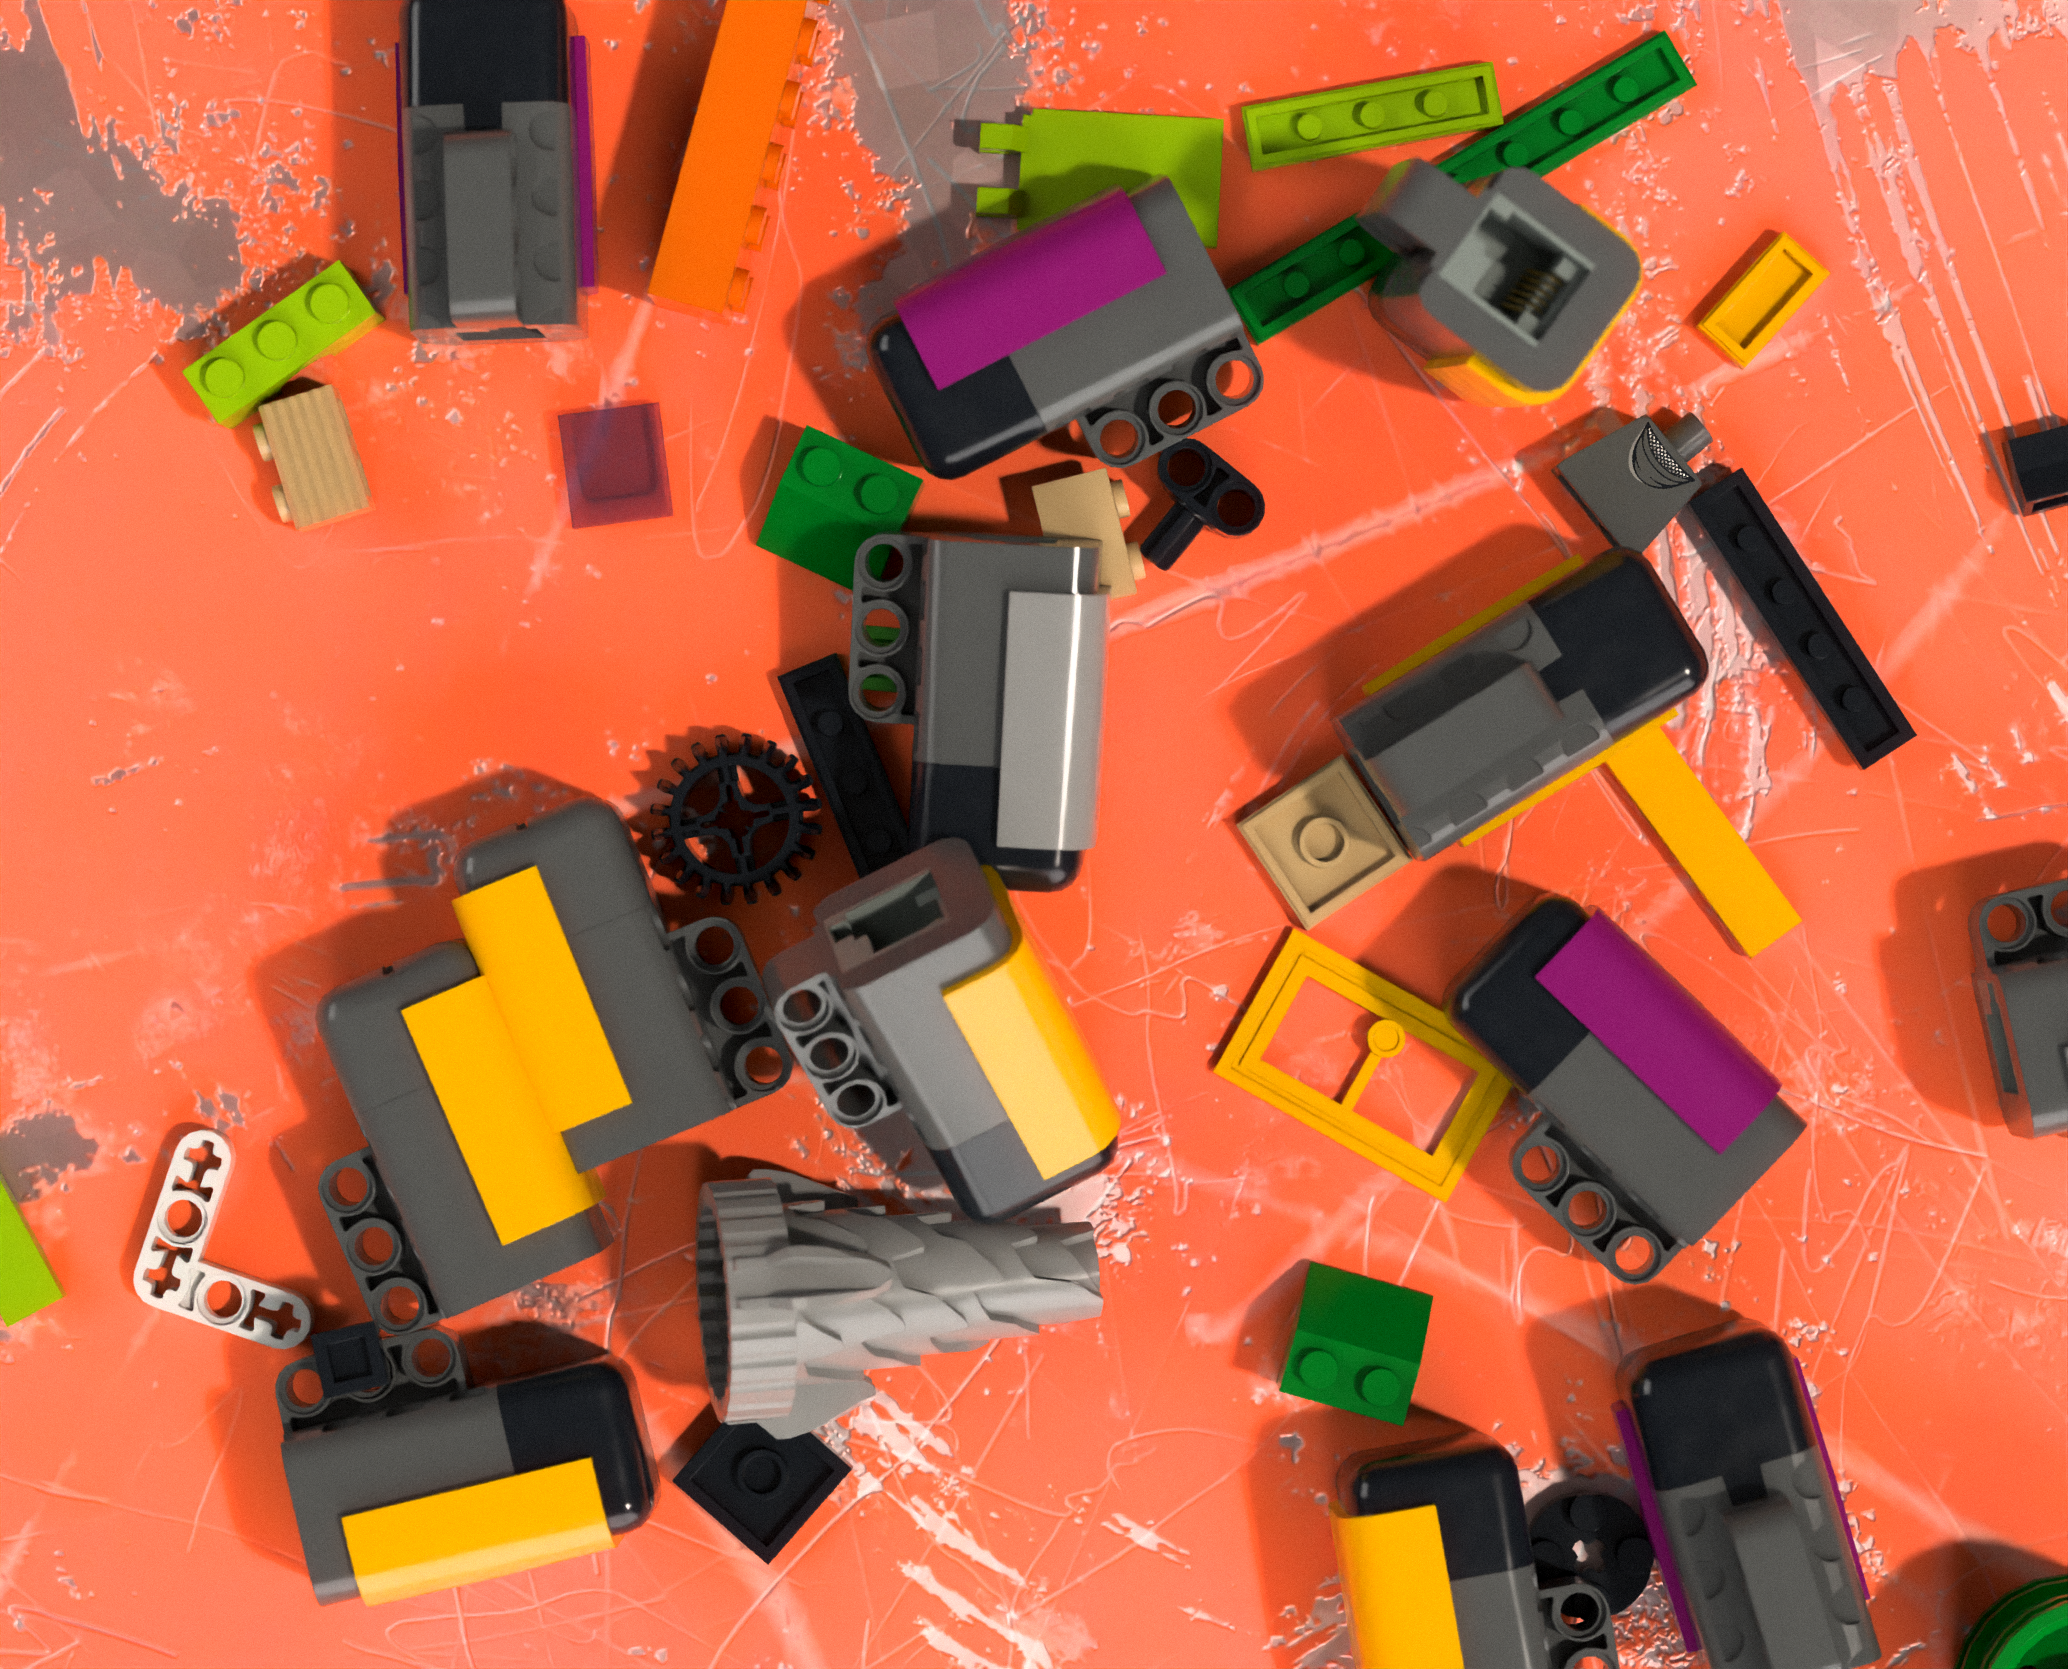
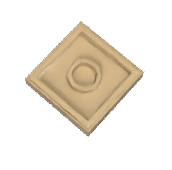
(1324, 842)

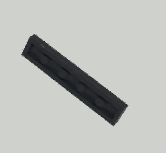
(1801, 619)

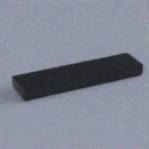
(847, 764)

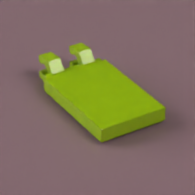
(1083, 152)

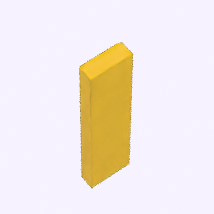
(1703, 842)

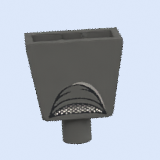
(1635, 478)

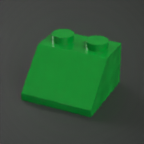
(835, 502)
(1355, 1343)

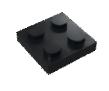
(762, 1484)

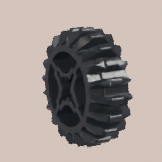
(682, 829)

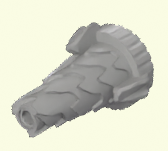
(815, 1291)

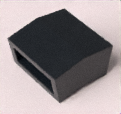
(2039, 470)

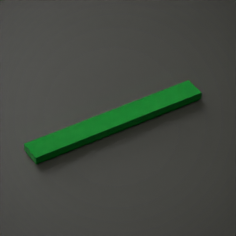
(1534, 141)

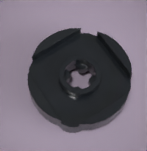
(1587, 1518)

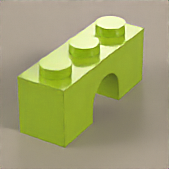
(274, 347)

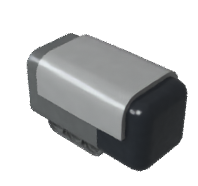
(1003, 688)

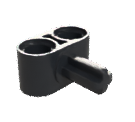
(1197, 505)

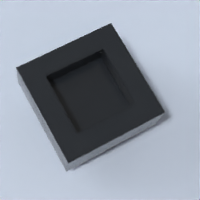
(350, 1359)

